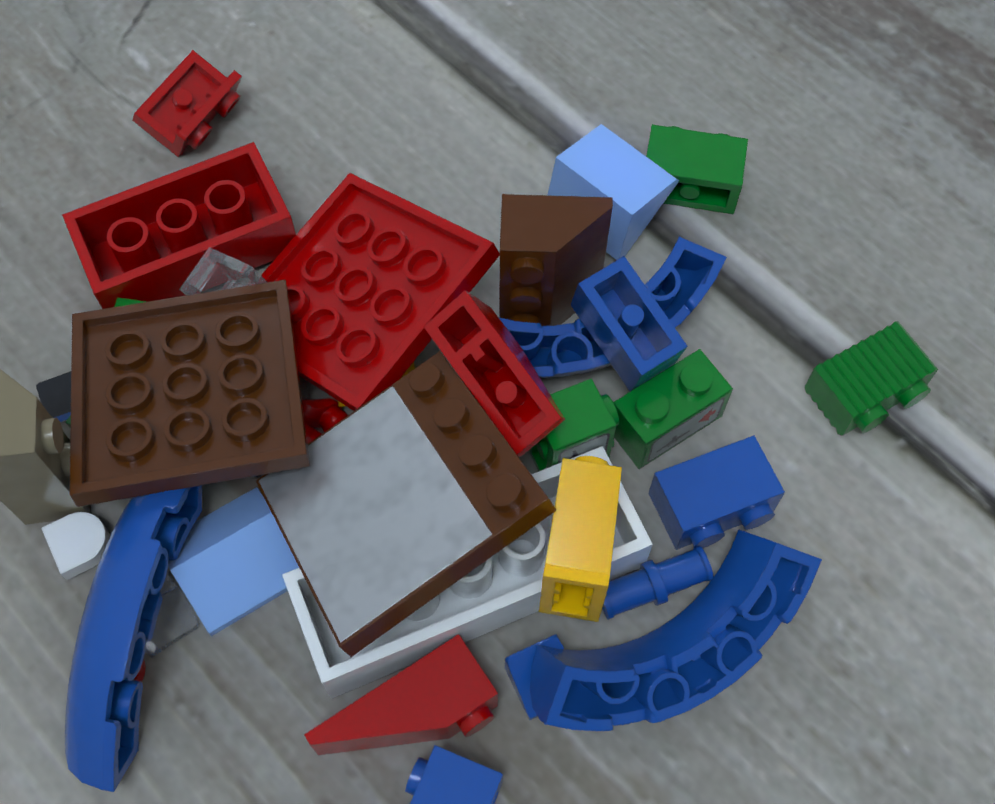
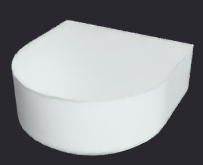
(76, 542)

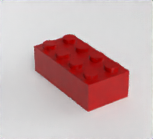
(157, 232)

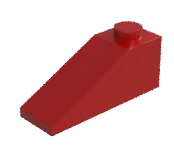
(495, 371)
(419, 704)

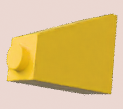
(581, 539)

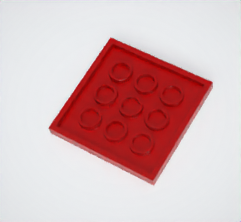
(368, 283)

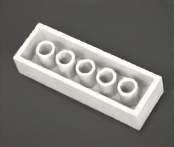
(480, 602)

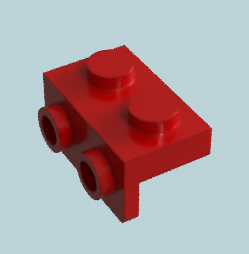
(186, 103)

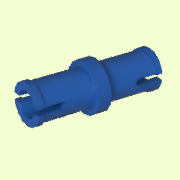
(657, 582)

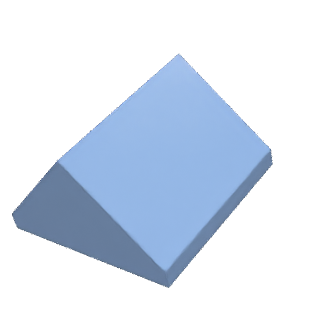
(610, 167)
(233, 562)

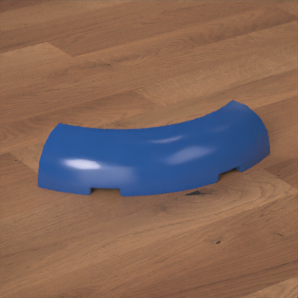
(571, 348)
(114, 631)
(686, 657)

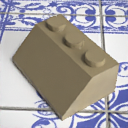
(33, 458)

